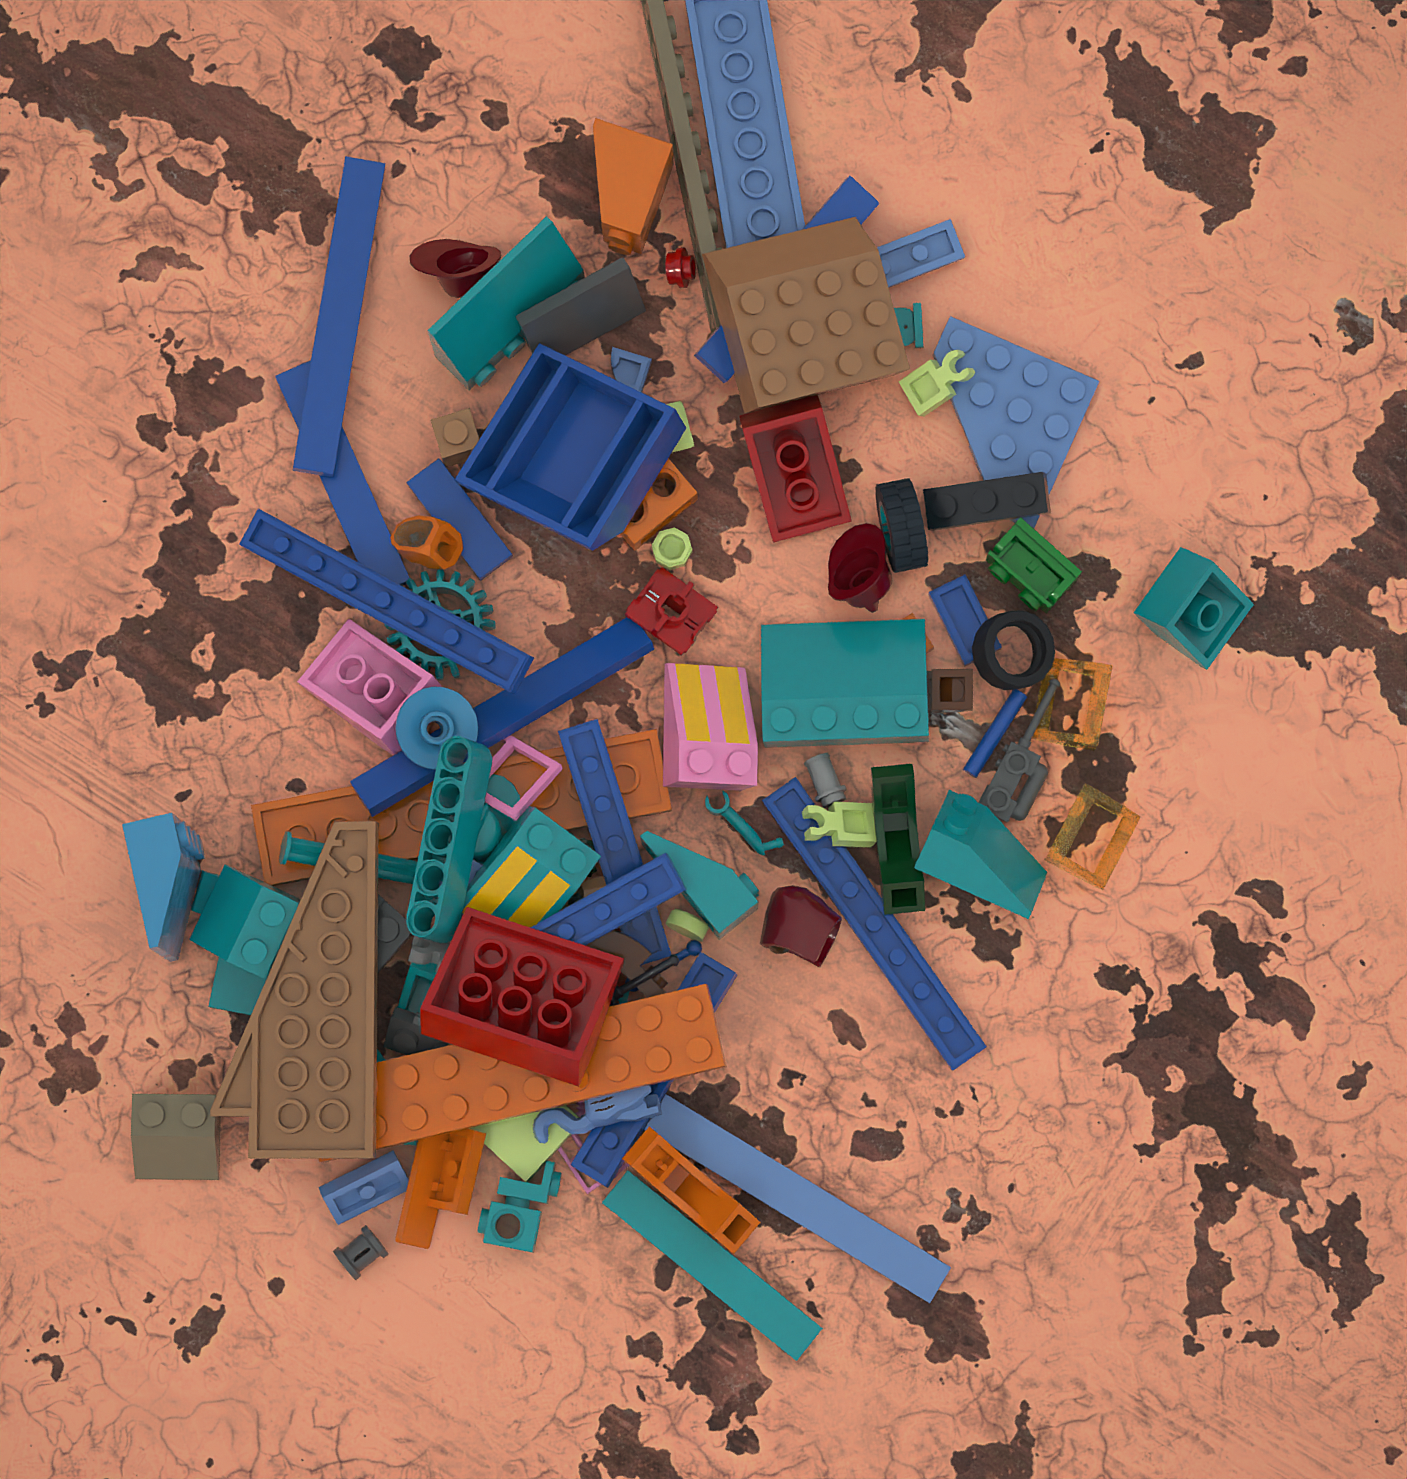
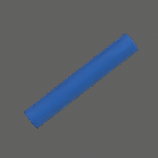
(995, 733)

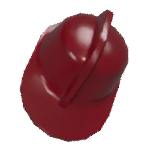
(454, 263)
(859, 567)

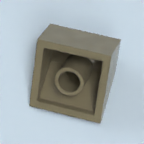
(175, 1137)

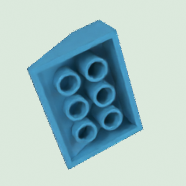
(166, 876)

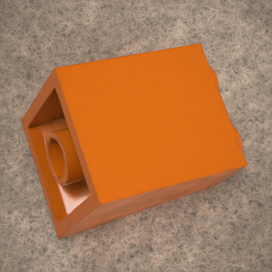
(630, 183)

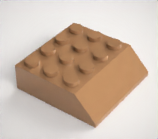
(805, 313)

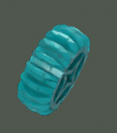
(429, 591)

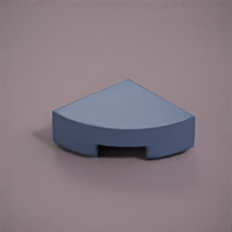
(630, 368)

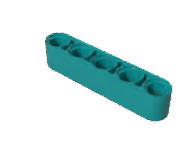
(441, 820)

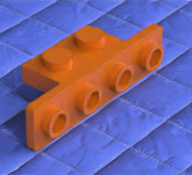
(439, 1179)

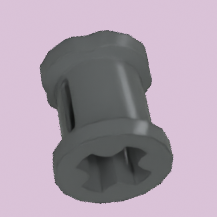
(349, 1254)

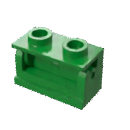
(1032, 567)

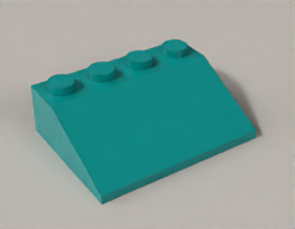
(483, 322)
(844, 683)

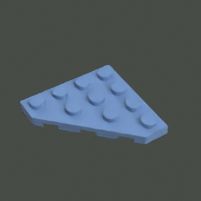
(1016, 407)

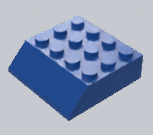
(572, 449)

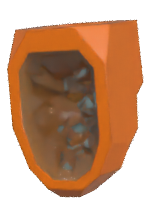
(427, 542)

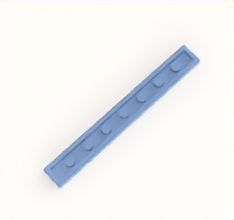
(799, 1199)

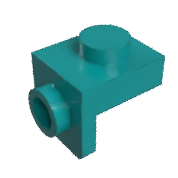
(521, 1193)

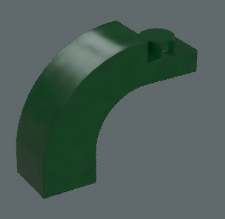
(897, 838)

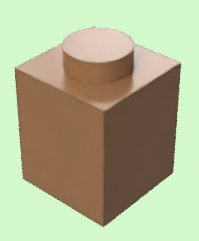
(455, 436)

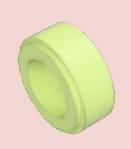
(687, 924)

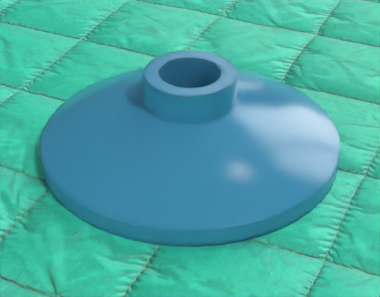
(435, 705)

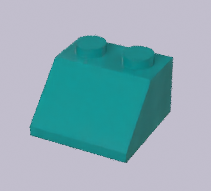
(1194, 607)
(245, 921)

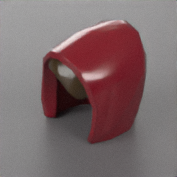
(799, 924)

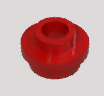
(680, 267)

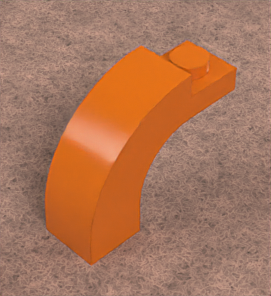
(691, 1190)

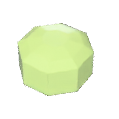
(672, 548)

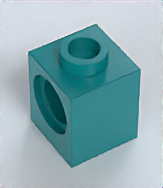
(528, 1232)

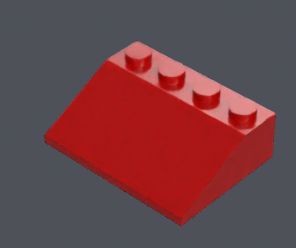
(521, 996)

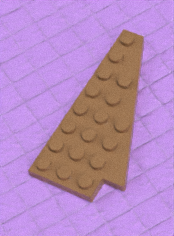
(312, 1038)

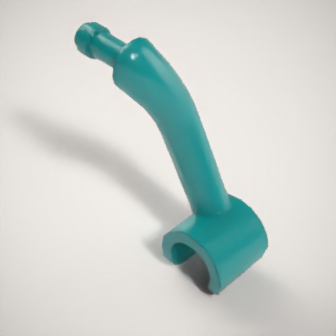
(743, 827)

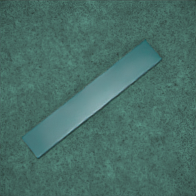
(712, 1265)

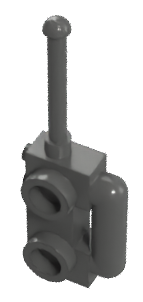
(1011, 768)

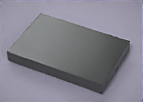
(583, 310)

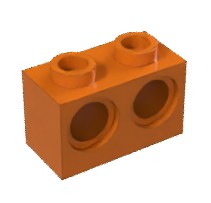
(660, 510)

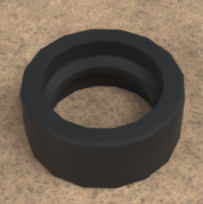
(1042, 648)

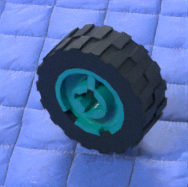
(902, 525)

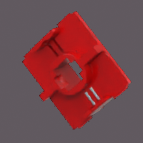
(668, 590)

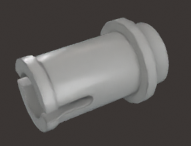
(825, 780)

